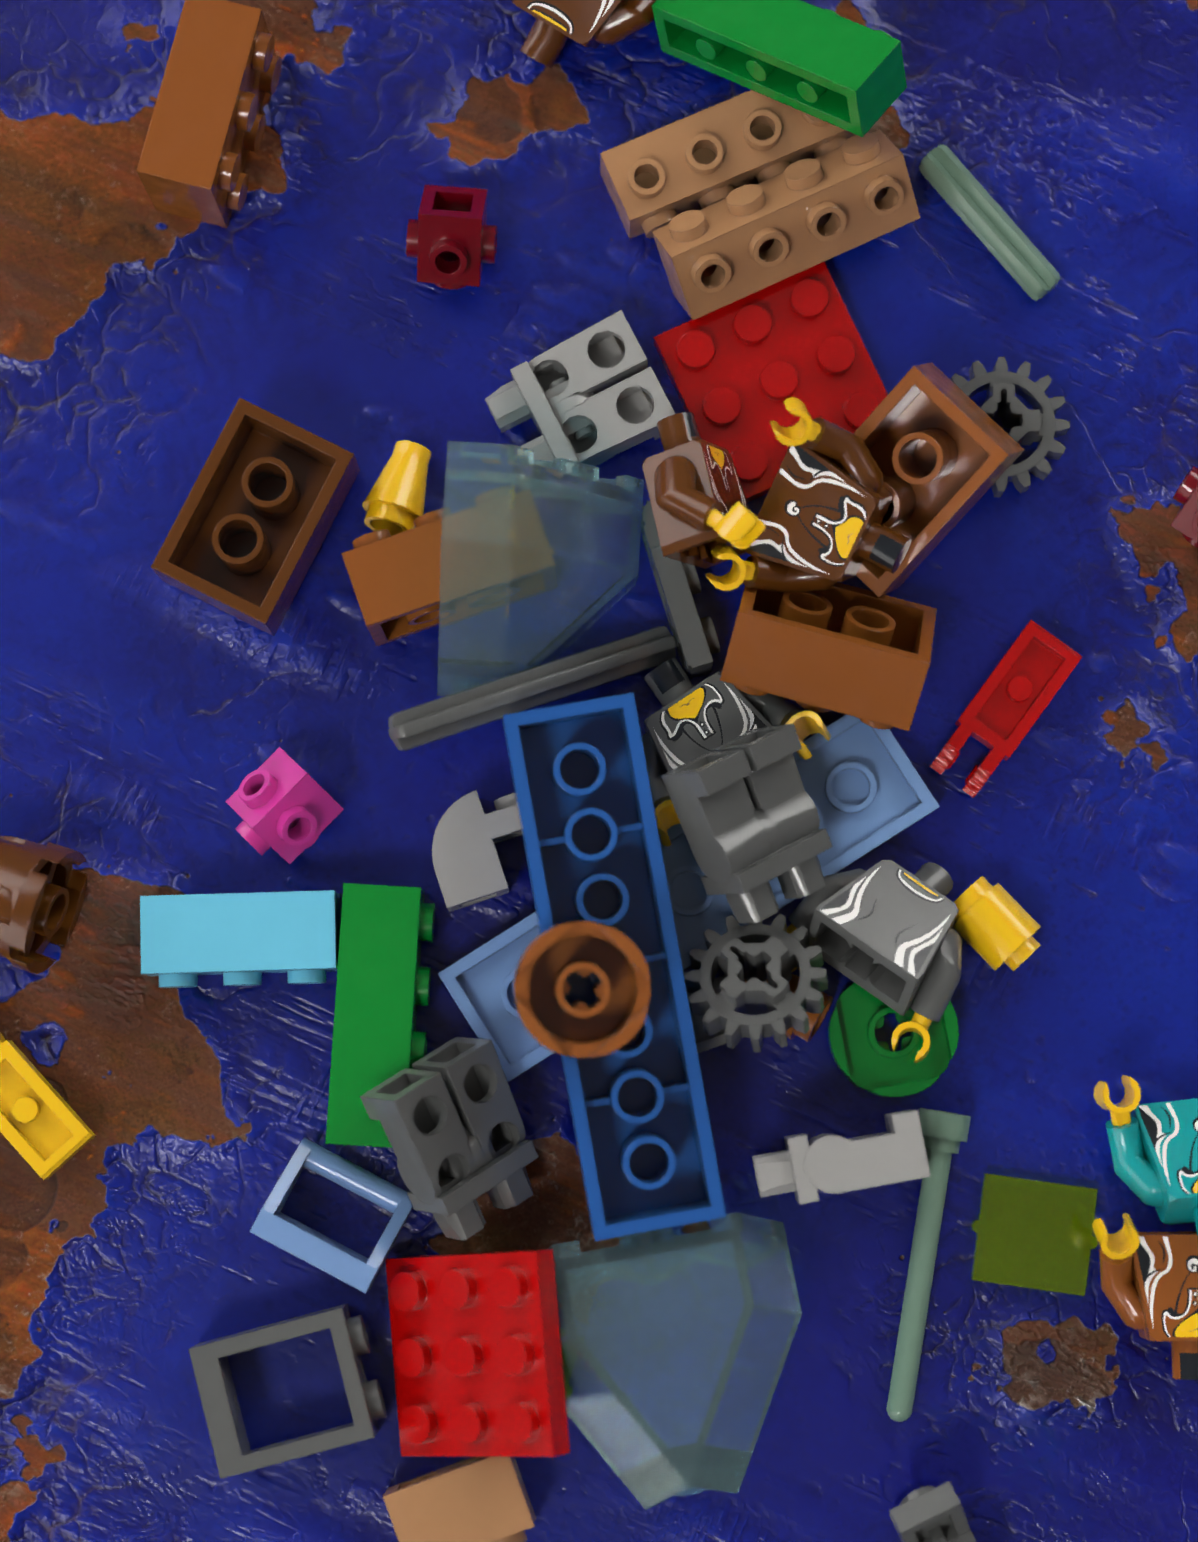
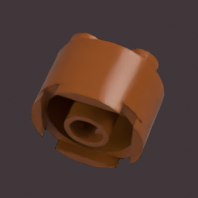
(621, 989)

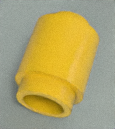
(995, 925)

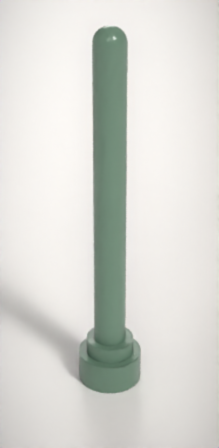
(942, 1137)

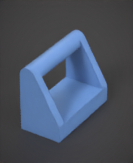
(316, 1247)

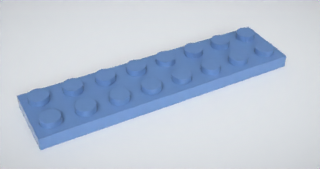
(863, 799)

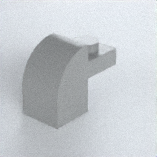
(466, 851)

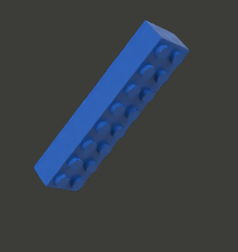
(601, 861)

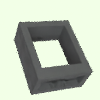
(223, 1408)

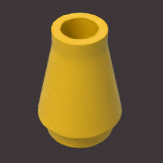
(399, 490)

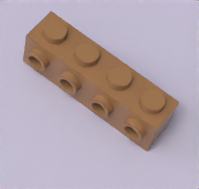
(708, 157)
(786, 223)

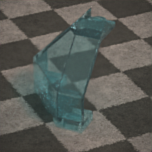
(527, 558)
(677, 1350)

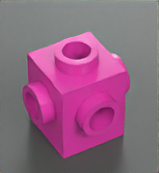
(282, 807)

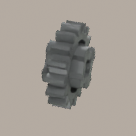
(1025, 424)
(756, 1007)

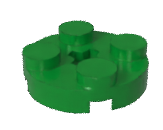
(870, 1062)

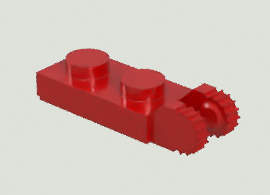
(1010, 702)

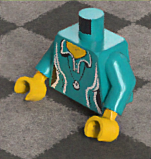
(1155, 1150)

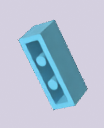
(240, 937)

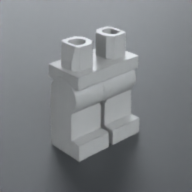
(585, 396)
(844, 1164)

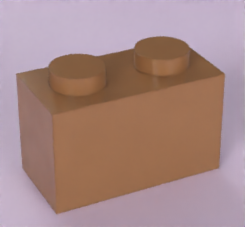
(463, 1503)

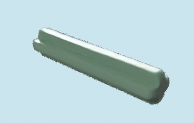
(989, 222)

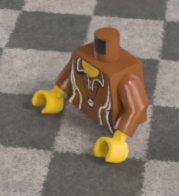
(1154, 1287)

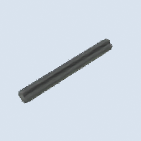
(530, 688)

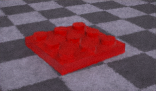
(757, 353)
(478, 1355)

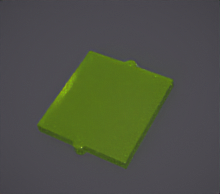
(1034, 1234)

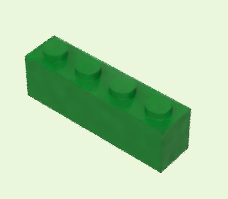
(789, 54)
(376, 1002)

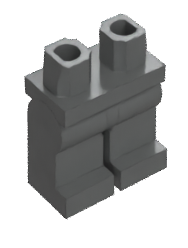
(751, 821)
(455, 1134)

